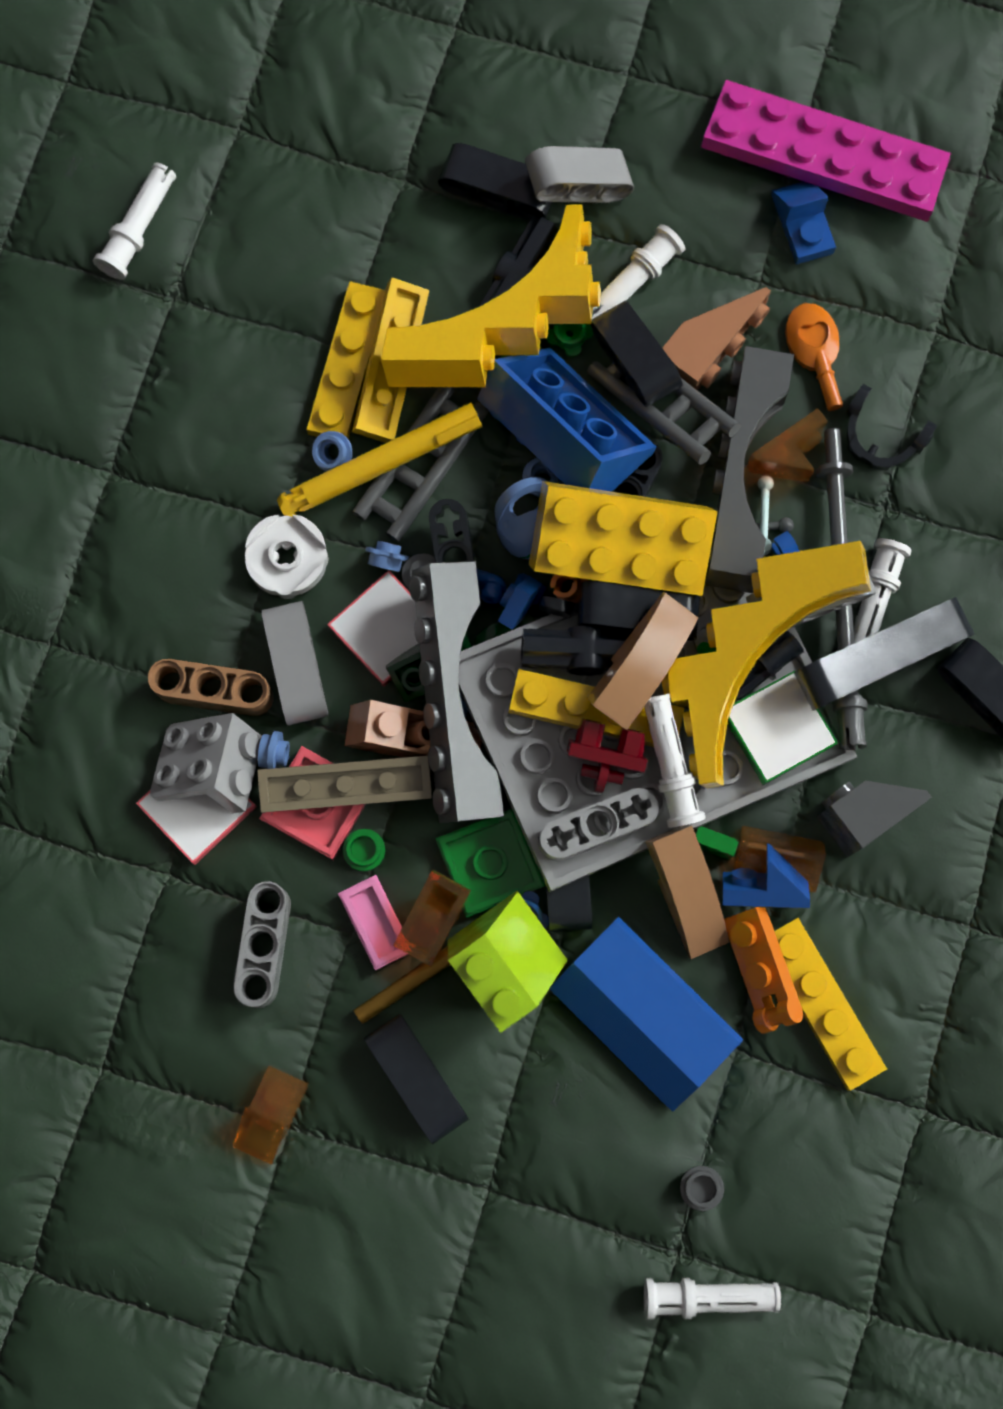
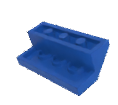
(646, 1014)

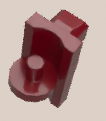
(626, 755)

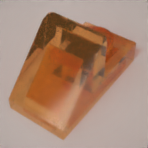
(782, 454)
(432, 918)
(270, 1114)

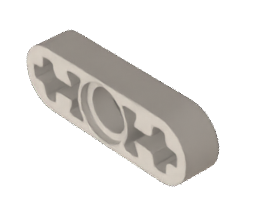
(623, 801)

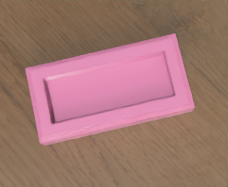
(373, 921)

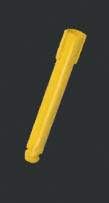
(380, 460)

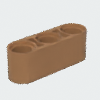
(194, 675)

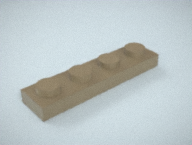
(344, 784)

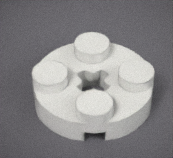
(286, 532)

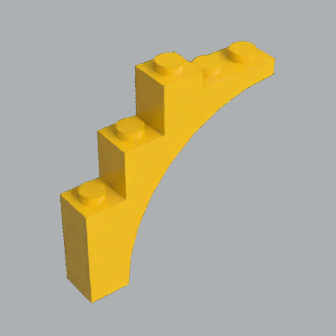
(465, 346)
(790, 590)

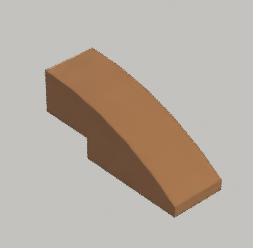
(643, 661)
(688, 890)

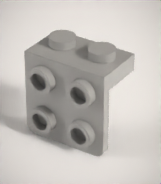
(208, 758)

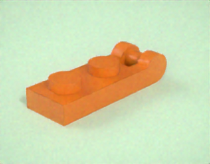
(763, 969)

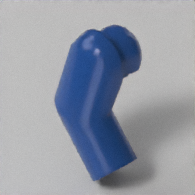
(491, 586)

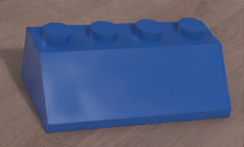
(564, 420)

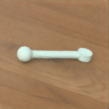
(765, 484)

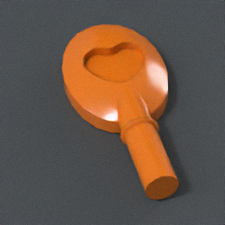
(815, 346)

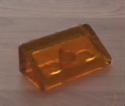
(802, 853)

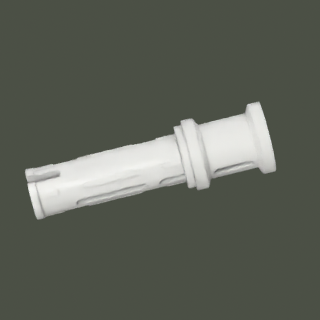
(127, 236)
(644, 265)
(884, 576)
(676, 780)
(689, 1298)

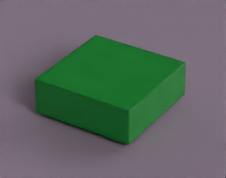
(716, 843)

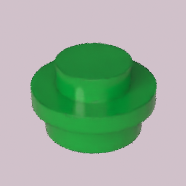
(364, 850)

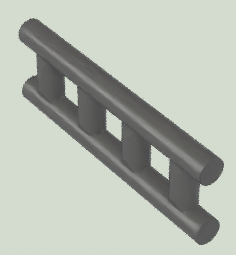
(665, 421)
(423, 486)

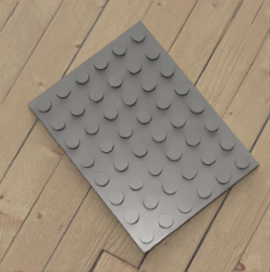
(547, 782)

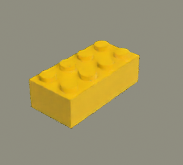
(622, 538)

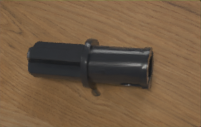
(772, 661)

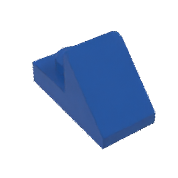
(804, 221)
(776, 888)

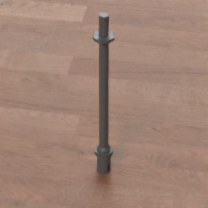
(850, 707)

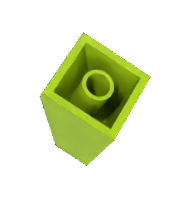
(506, 960)

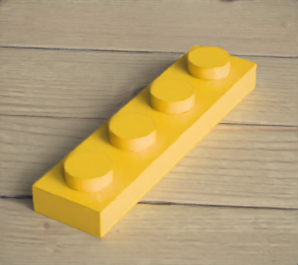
(347, 361)
(379, 404)
(567, 703)
(828, 1009)

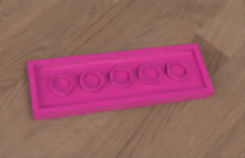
(826, 150)

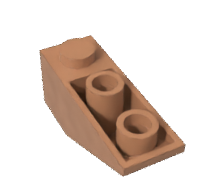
(708, 338)
(391, 729)

